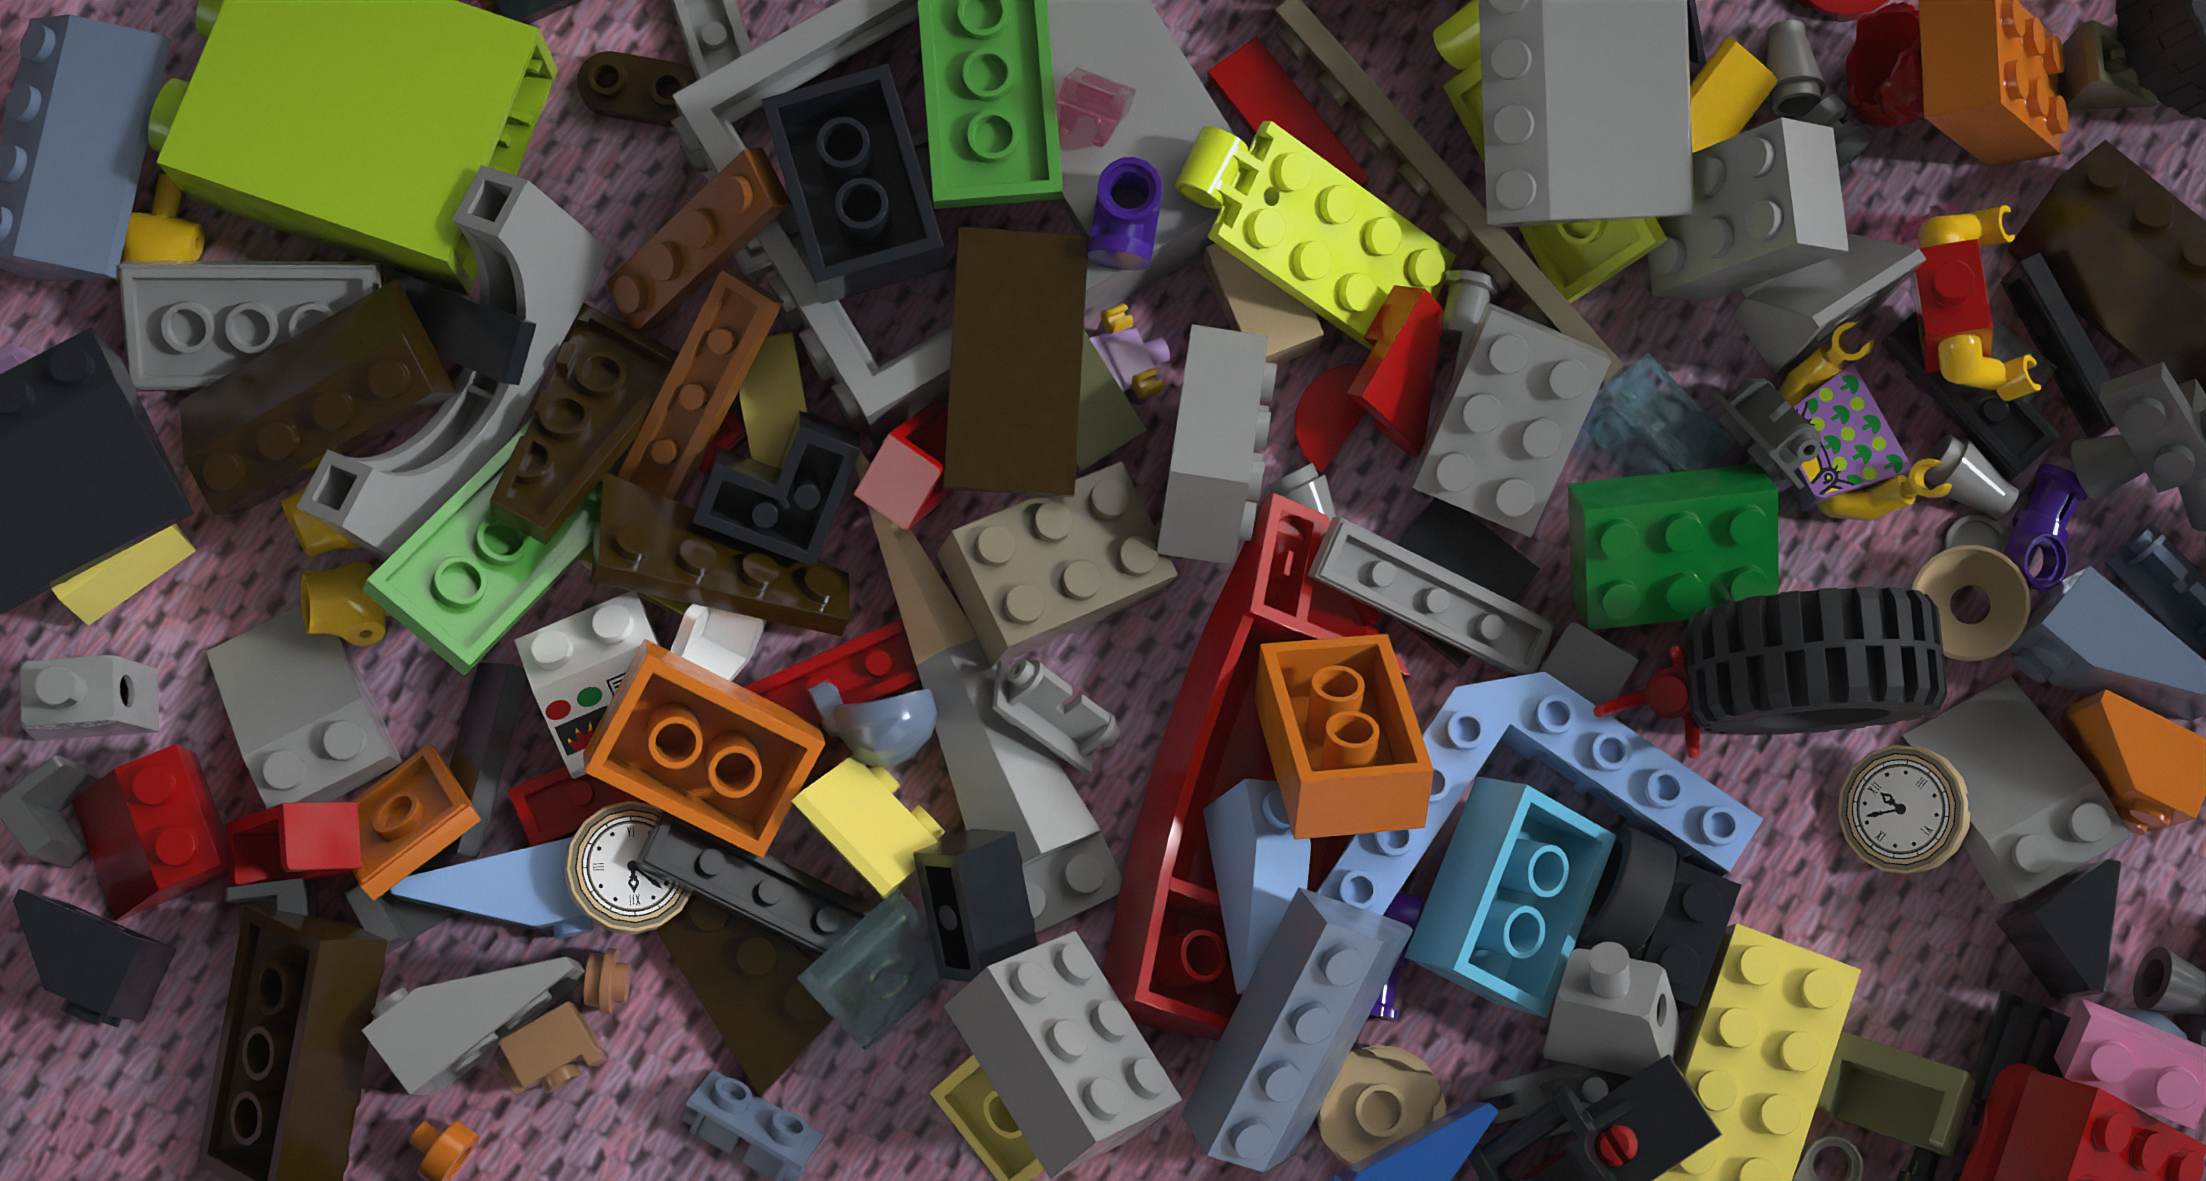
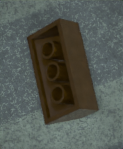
(2126, 260)
(308, 395)
(291, 1048)

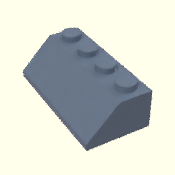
(75, 145)
(1293, 1030)

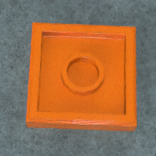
(409, 820)

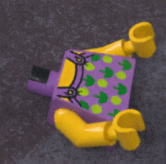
(1859, 459)

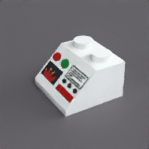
(579, 667)

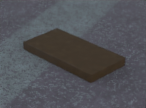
(1015, 362)

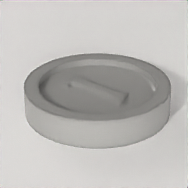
(1976, 531)

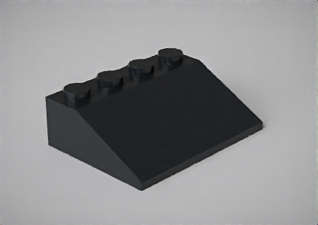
(76, 468)

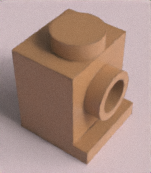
(549, 1050)

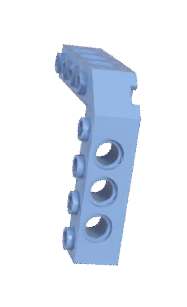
(1559, 728)

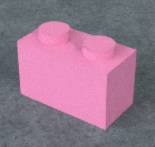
(2134, 1063)

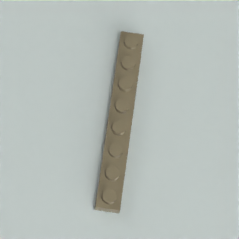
(1427, 173)

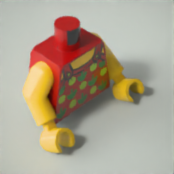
(1955, 305)

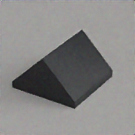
(2068, 930)

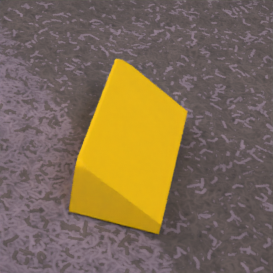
(1727, 94)

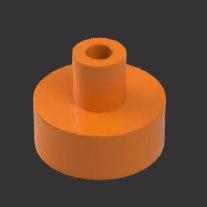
(444, 1151)

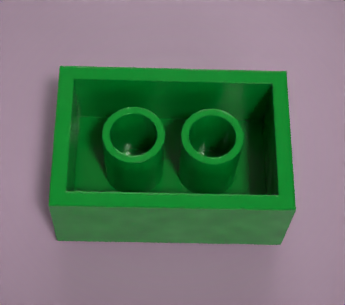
(1671, 544)

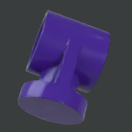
(1121, 235)

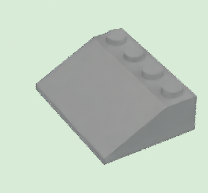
(1585, 110)

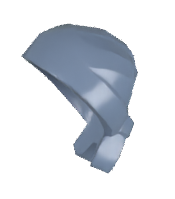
(878, 730)

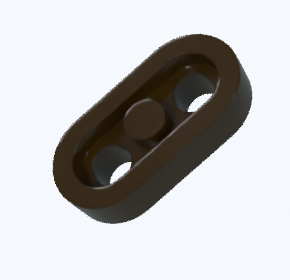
(637, 89)

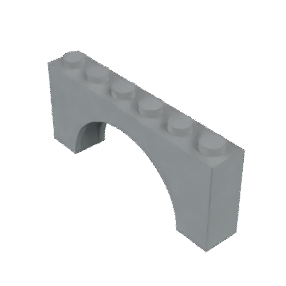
(528, 264)

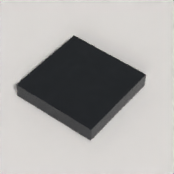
(1471, 550)

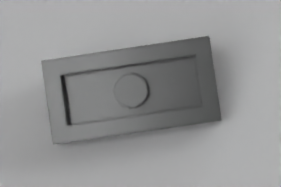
(34, 809)

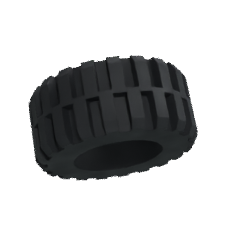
(1815, 661)

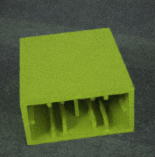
(354, 121)

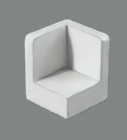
(717, 639)

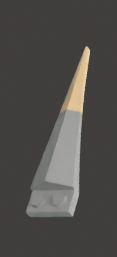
(995, 768)

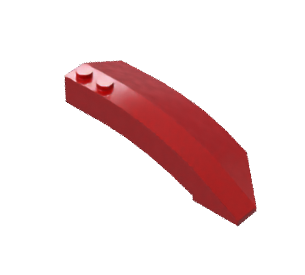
(1168, 926)

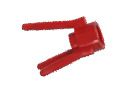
(1666, 695)

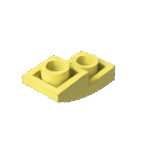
(772, 397)

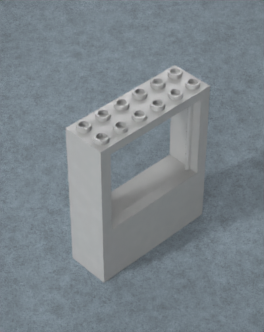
(1101, 36)

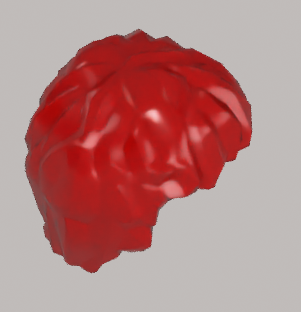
(1887, 67)

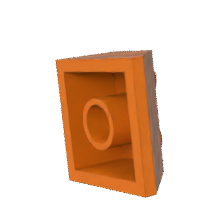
(2140, 759)

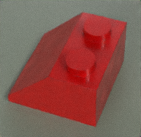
(153, 830)

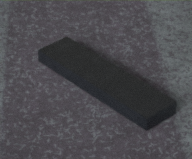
(750, 886)

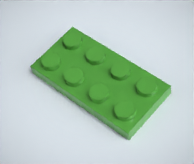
(990, 102)
(471, 574)

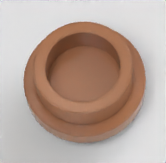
(606, 980)

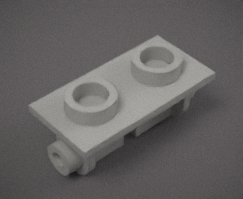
(1033, 700)

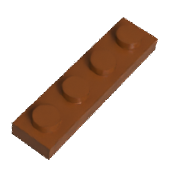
(698, 240)
(701, 386)

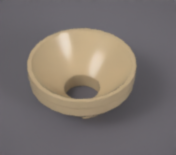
(1998, 579)

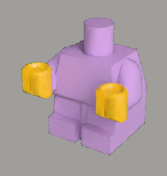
(1128, 357)

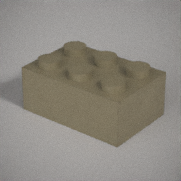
(1055, 564)

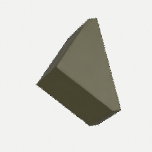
(2099, 73)

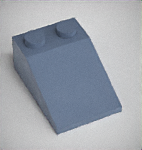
(2098, 639)

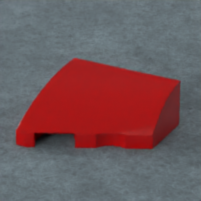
(1402, 366)

